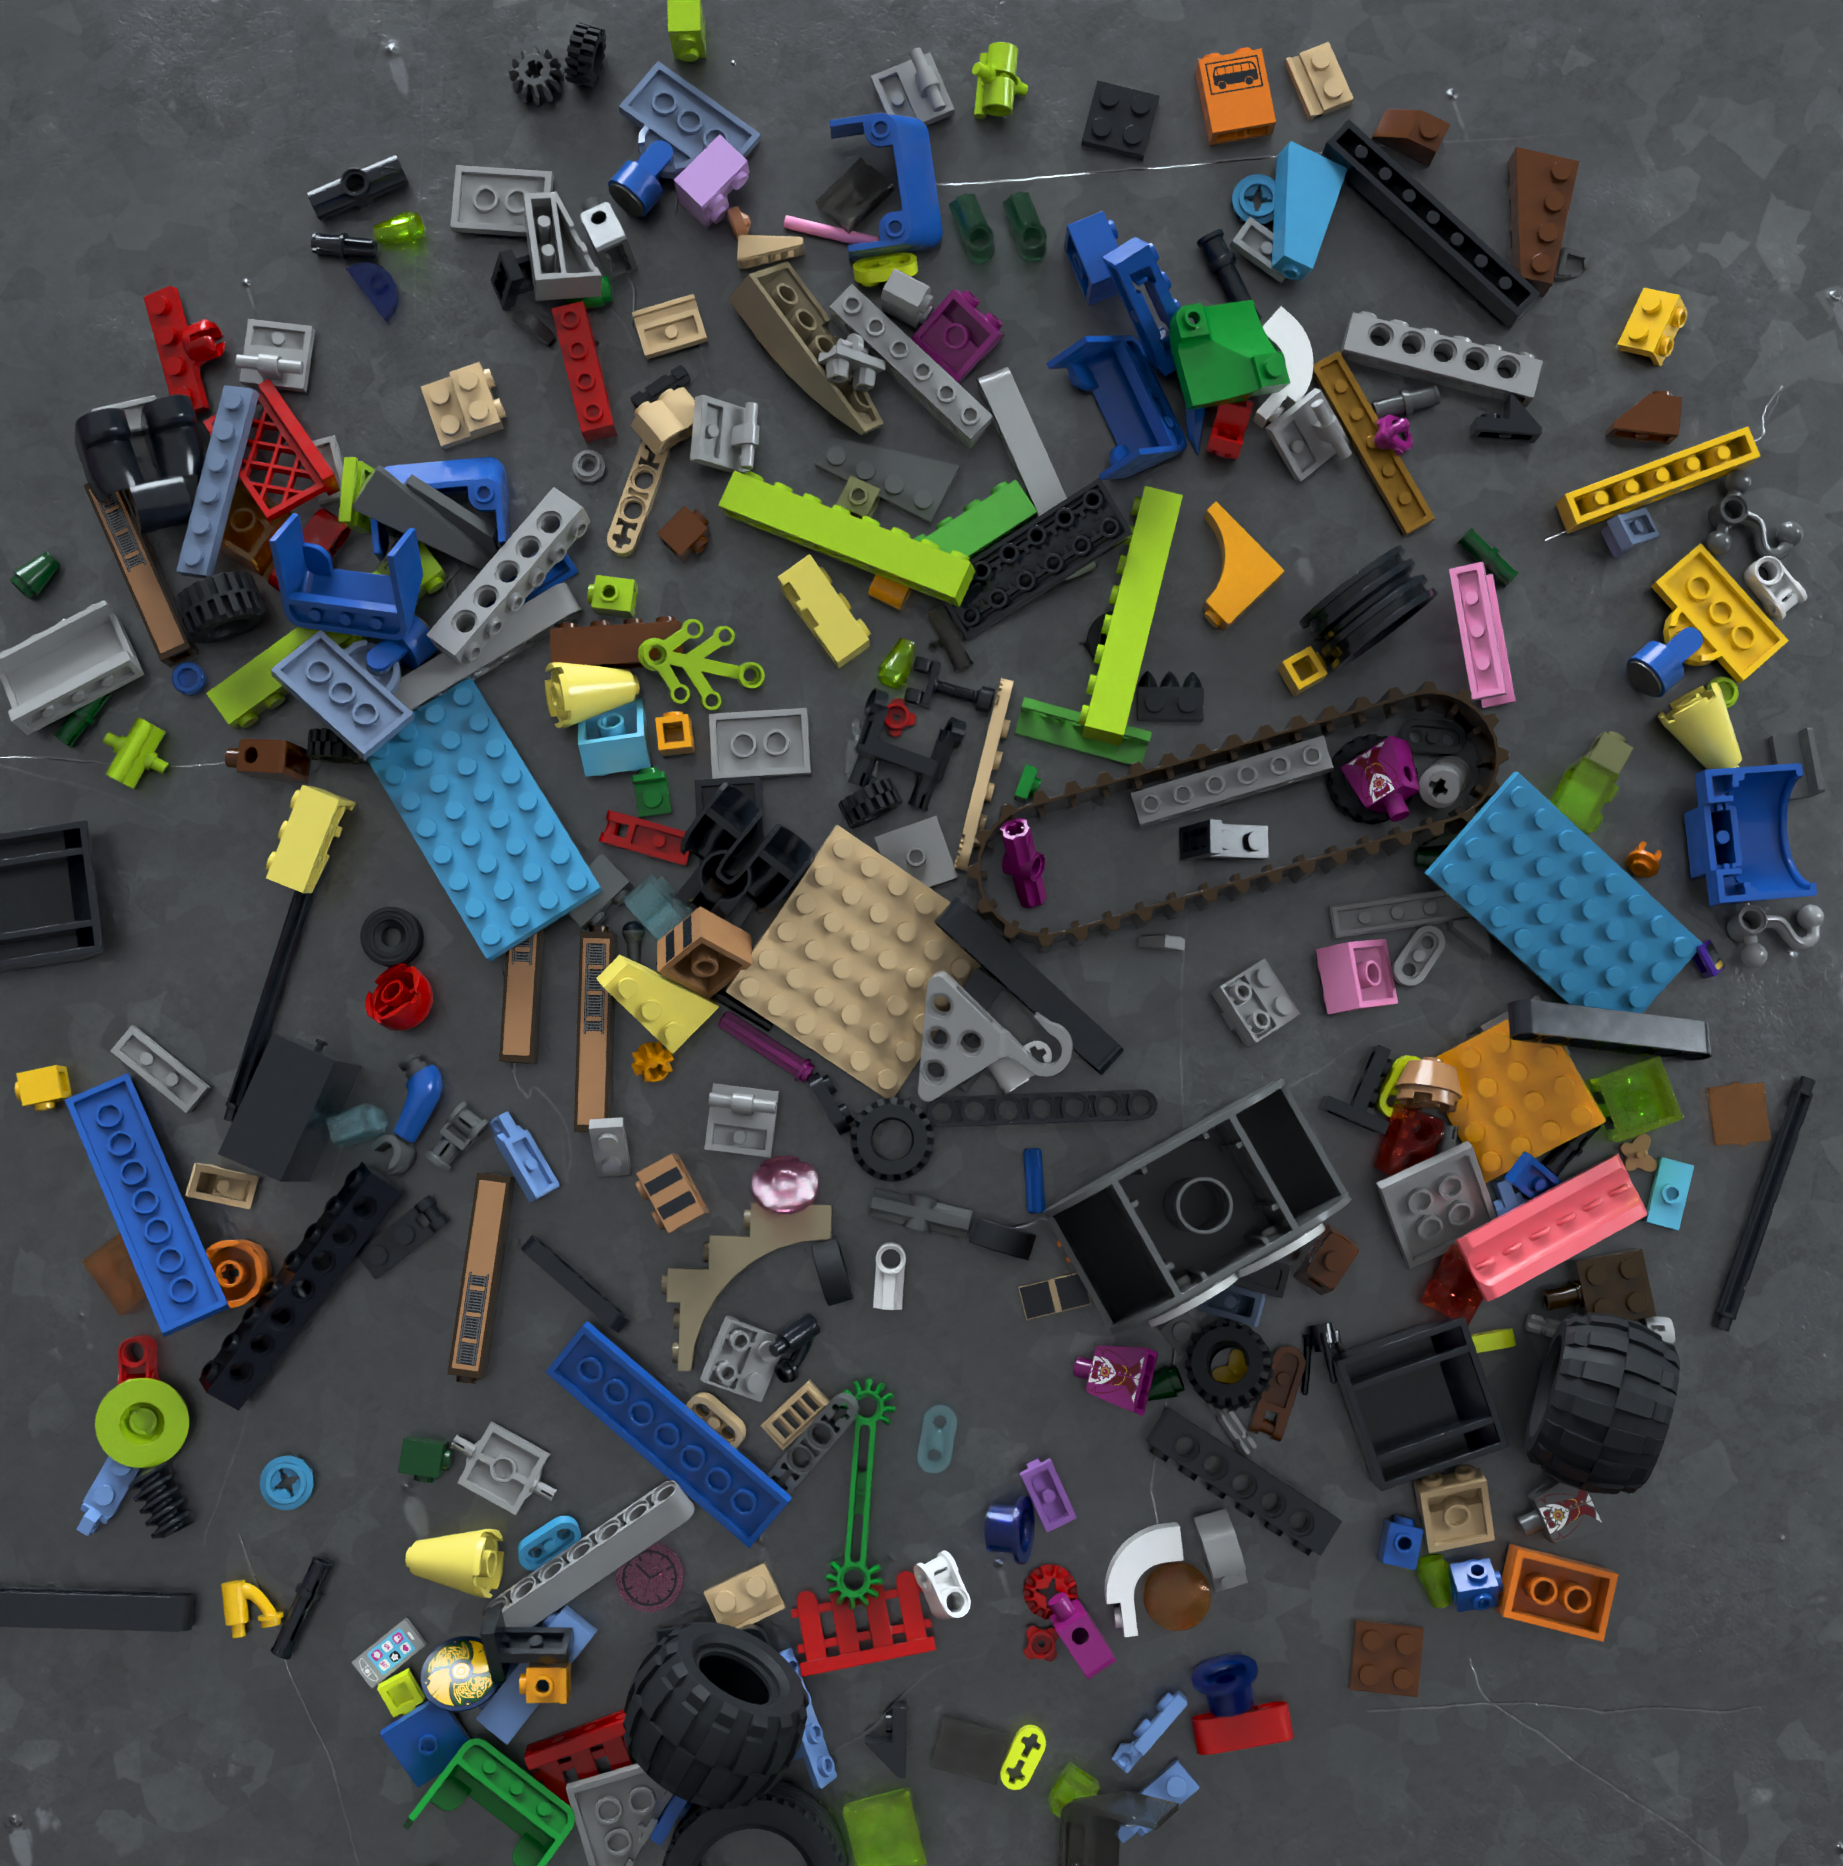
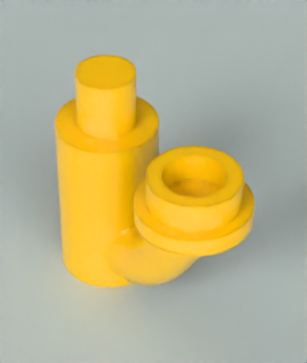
(236, 1607)

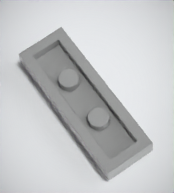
(160, 1069)

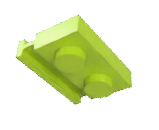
(353, 477)

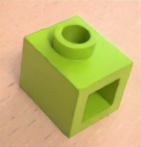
(613, 596)

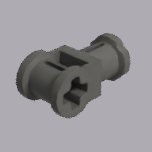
(456, 1136)

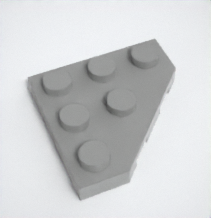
(616, 1813)

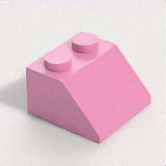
(1356, 976)

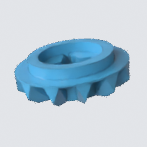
(1246, 190)
(272, 1476)

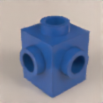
(1474, 1585)

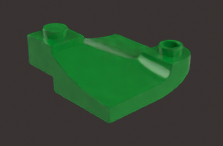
(1224, 355)

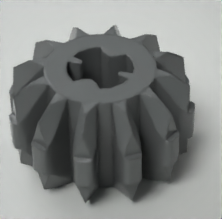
(534, 64)

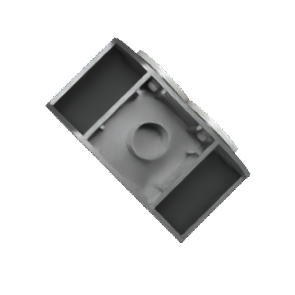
(1199, 1210)

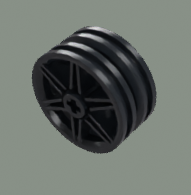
(1368, 607)

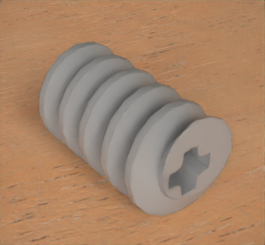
(1440, 793)

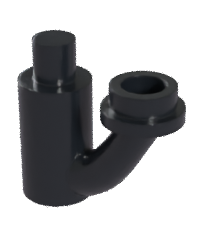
(796, 1340)

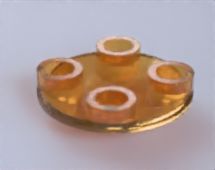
(1177, 1596)

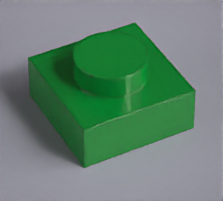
(1028, 784)

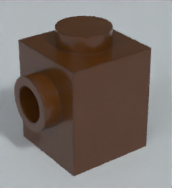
(685, 533)

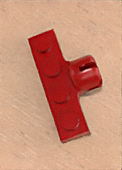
(182, 346)

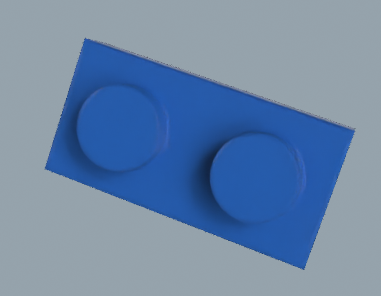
(1531, 1176)

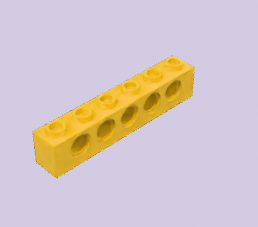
(1657, 480)

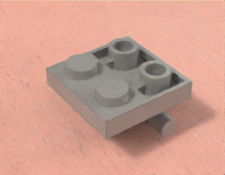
(914, 89)
(276, 353)
(724, 434)
(1308, 435)
(1255, 1003)
(741, 1120)
(740, 1359)

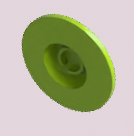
(142, 1422)

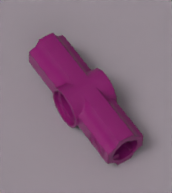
(1023, 862)

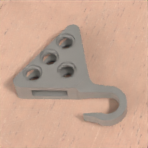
(996, 1042)

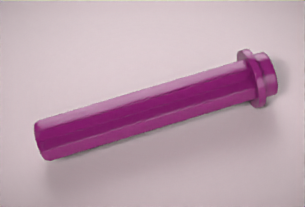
(766, 1046)

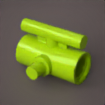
(997, 81)
(135, 752)

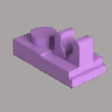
(1047, 1494)

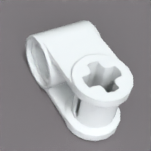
(1776, 588)
(1012, 1074)
(941, 1584)

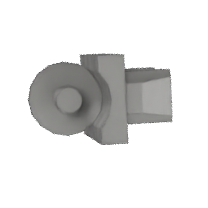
(852, 358)

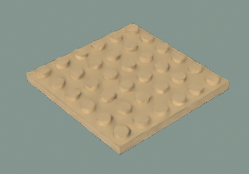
(854, 963)

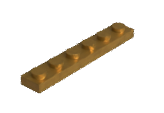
(1360, 426)

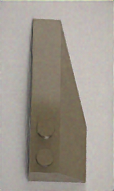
(794, 333)

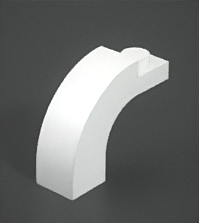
(1290, 339)
(1137, 1554)

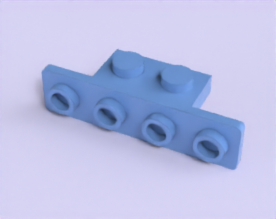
(813, 1746)

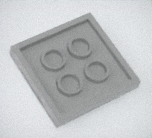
(1436, 1203)

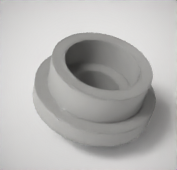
(585, 457)

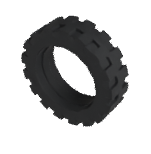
(1337, 785)

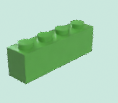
(984, 521)

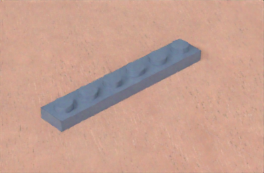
(217, 482)

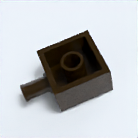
(1606, 1285)

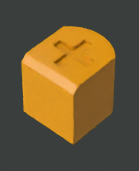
(889, 592)

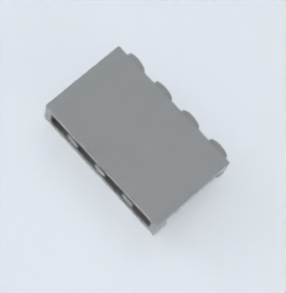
(67, 667)

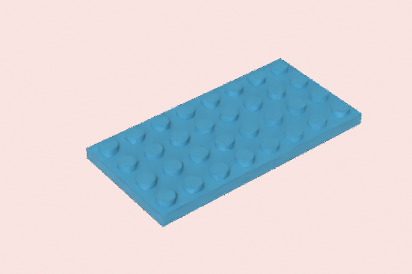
(482, 821)
(1562, 903)

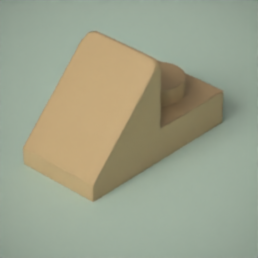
(221, 1185)

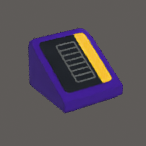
(1707, 960)

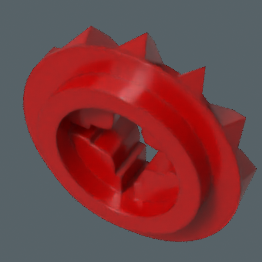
(1039, 1579)

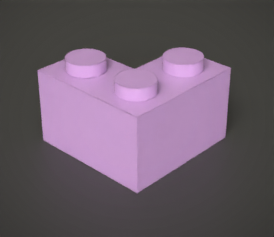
(709, 179)

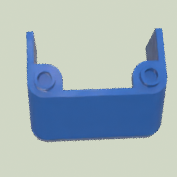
(919, 222)
(1128, 398)
(480, 478)
(346, 600)

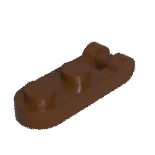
(1287, 1376)

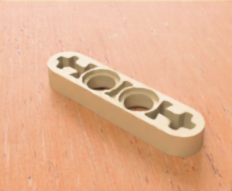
(634, 494)

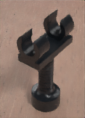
(981, 698)

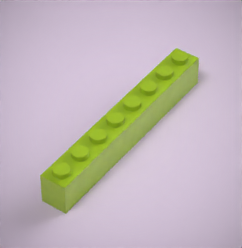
(847, 538)
(1131, 617)
(254, 689)

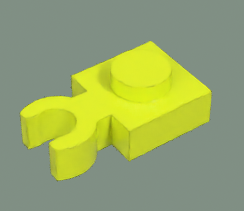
(401, 1693)

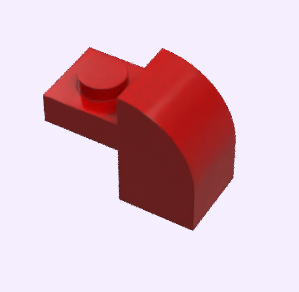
(1229, 429)

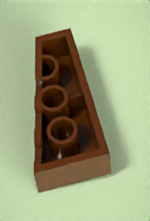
(1539, 211)

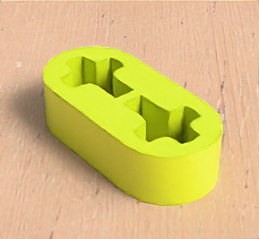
(1494, 1340)
(1030, 1760)

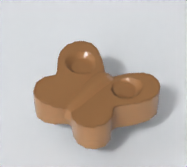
(1637, 1154)

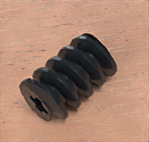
(159, 1502)

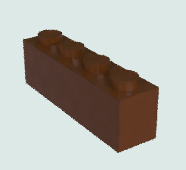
(610, 644)

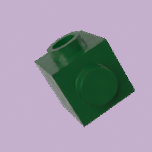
(425, 1458)

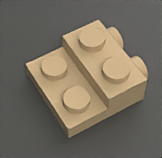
(464, 405)
(1454, 1509)

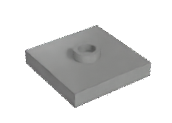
(919, 851)

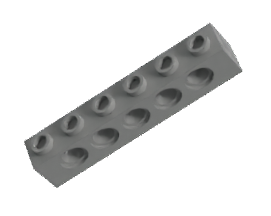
(1424, 366)
(912, 367)
(510, 561)
(1232, 781)

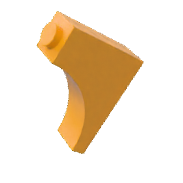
(1245, 570)

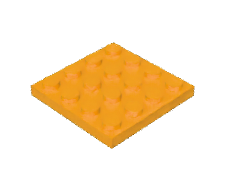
(1517, 1098)

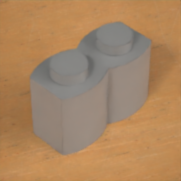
(907, 299)

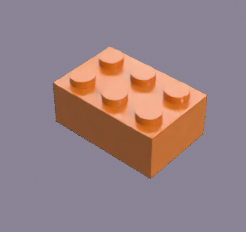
(1556, 1592)

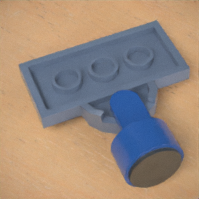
(675, 129)
(356, 685)

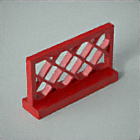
(298, 444)

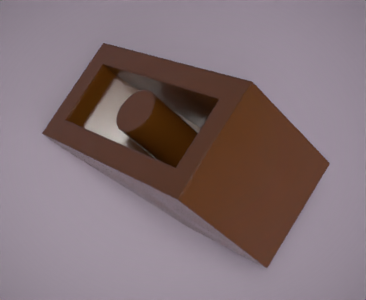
(1411, 133)
(1650, 420)

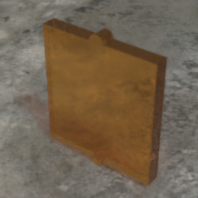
(1739, 1113)

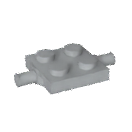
(503, 1468)

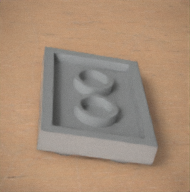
(493, 198)
(760, 743)

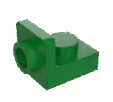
(652, 793)

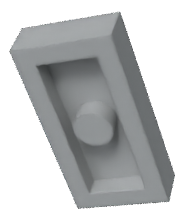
(1256, 245)
(610, 1147)

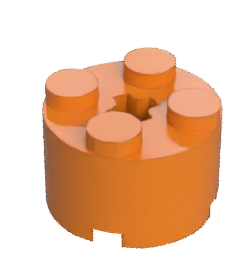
(253, 1269)

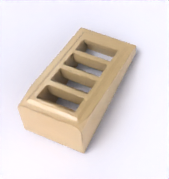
(761, 250)
(815, 1394)

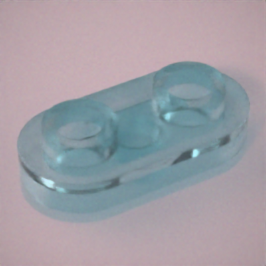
(937, 1438)

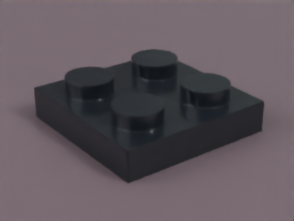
(1120, 120)

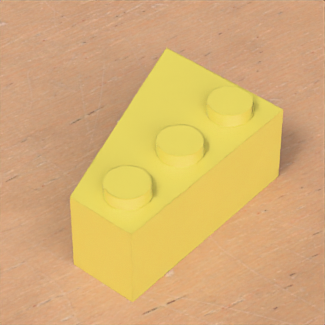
(824, 611)
(307, 838)
(657, 1002)

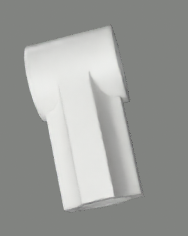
(889, 1280)

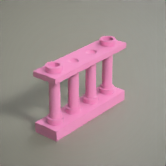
(1482, 635)

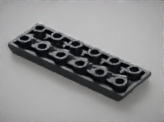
(1040, 557)

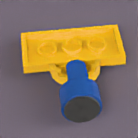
(1707, 623)

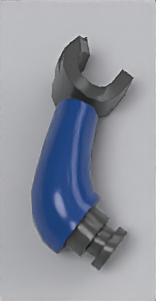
(423, 1094)

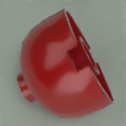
(400, 998)

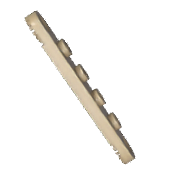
(989, 761)

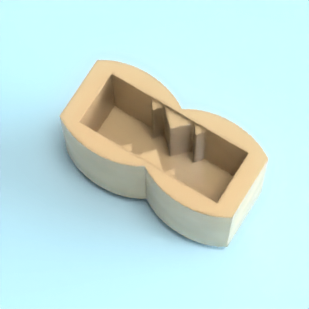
(665, 420)

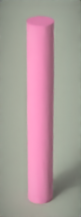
(827, 231)

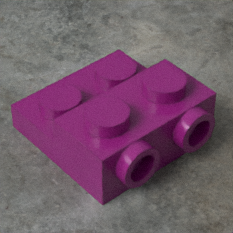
(959, 334)

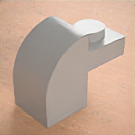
(1221, 1550)

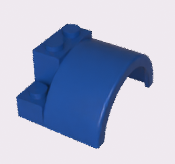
(1742, 834)

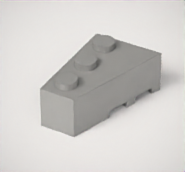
(555, 251)

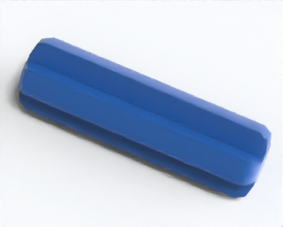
(1034, 1180)

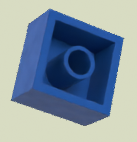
(1085, 246)

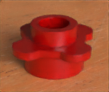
(906, 719)
(1046, 1652)

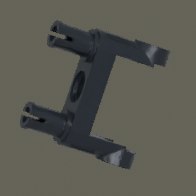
(872, 749)

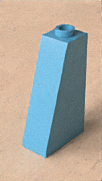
(1303, 206)

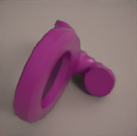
(1387, 436)

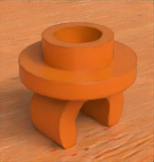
(1643, 862)

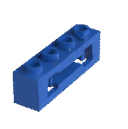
(1137, 263)

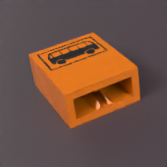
(1235, 96)

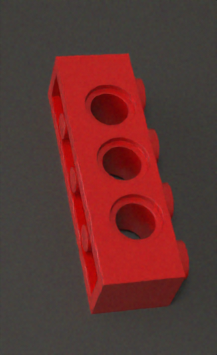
(584, 372)

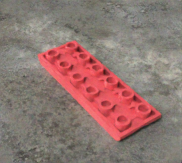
(1551, 1227)

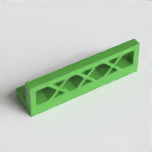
(1061, 729)

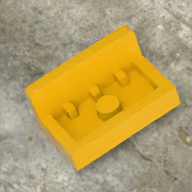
(1654, 325)

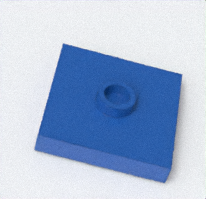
(425, 1741)
(674, 1809)

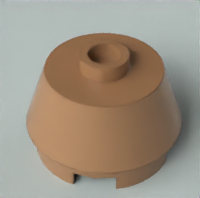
(1429, 1085)

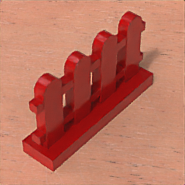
(847, 1636)
(578, 1744)

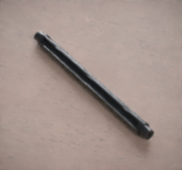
(268, 1000)
(1764, 1204)

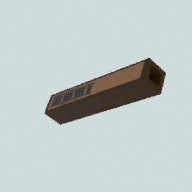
(144, 578)
(522, 1001)
(594, 1029)
(481, 1277)

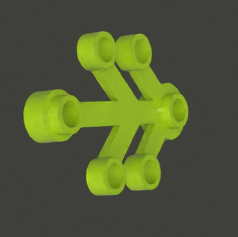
(695, 662)

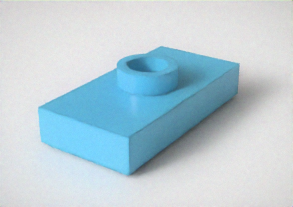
(1668, 1193)

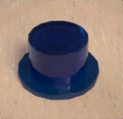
(1011, 1529)
(1227, 1683)

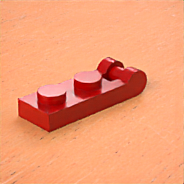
(645, 838)

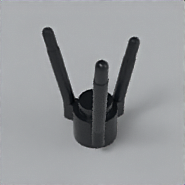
(1323, 1339)

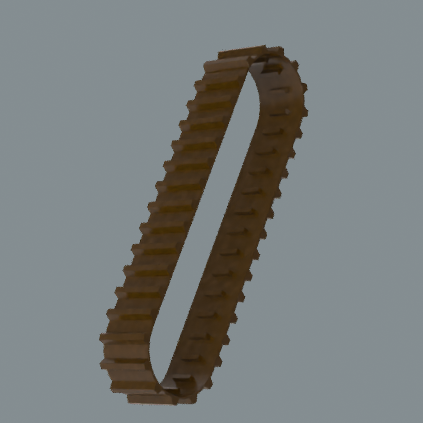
(1454, 707)

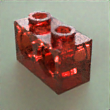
(1402, 1141)
(1454, 1283)

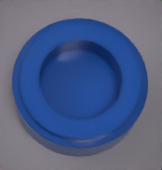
(189, 679)

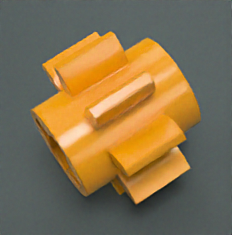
(652, 1062)

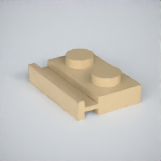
(1319, 81)
(669, 326)
(745, 1597)

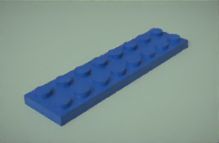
(147, 1205)
(668, 1434)

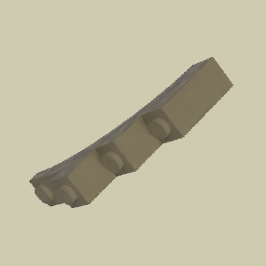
(726, 1257)

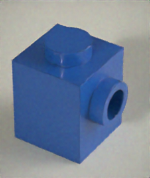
(1400, 1542)

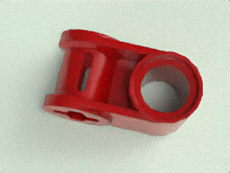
(132, 1367)

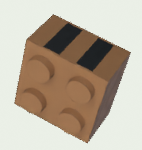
(704, 952)
(671, 1193)

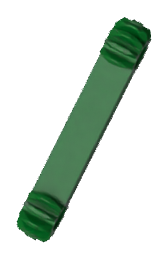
(861, 1502)

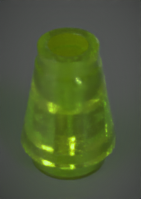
(400, 229)
(897, 664)
(1435, 1579)

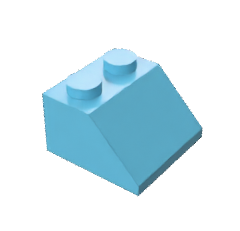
(615, 741)

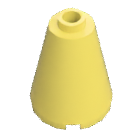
(587, 691)
(1704, 727)
(460, 1561)

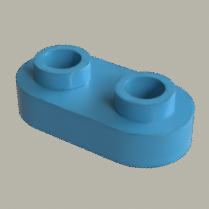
(548, 1541)

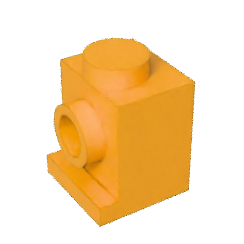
(556, 1674)

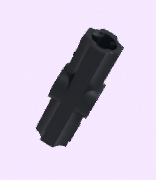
(338, 196)

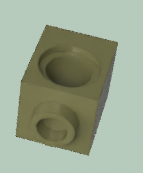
(859, 498)
(1610, 751)

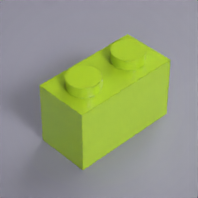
(686, 29)

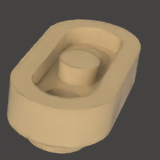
(718, 1417)

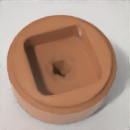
(738, 221)

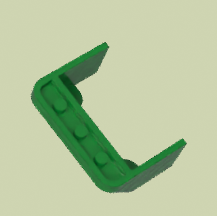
(507, 1794)

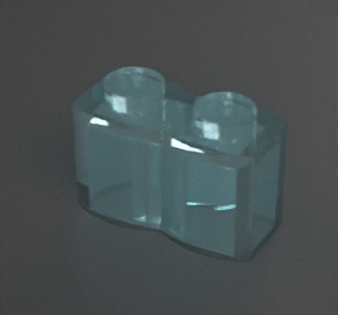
(656, 907)
(356, 1125)

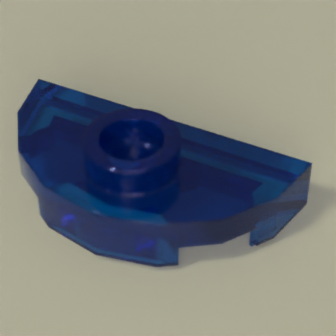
(377, 286)

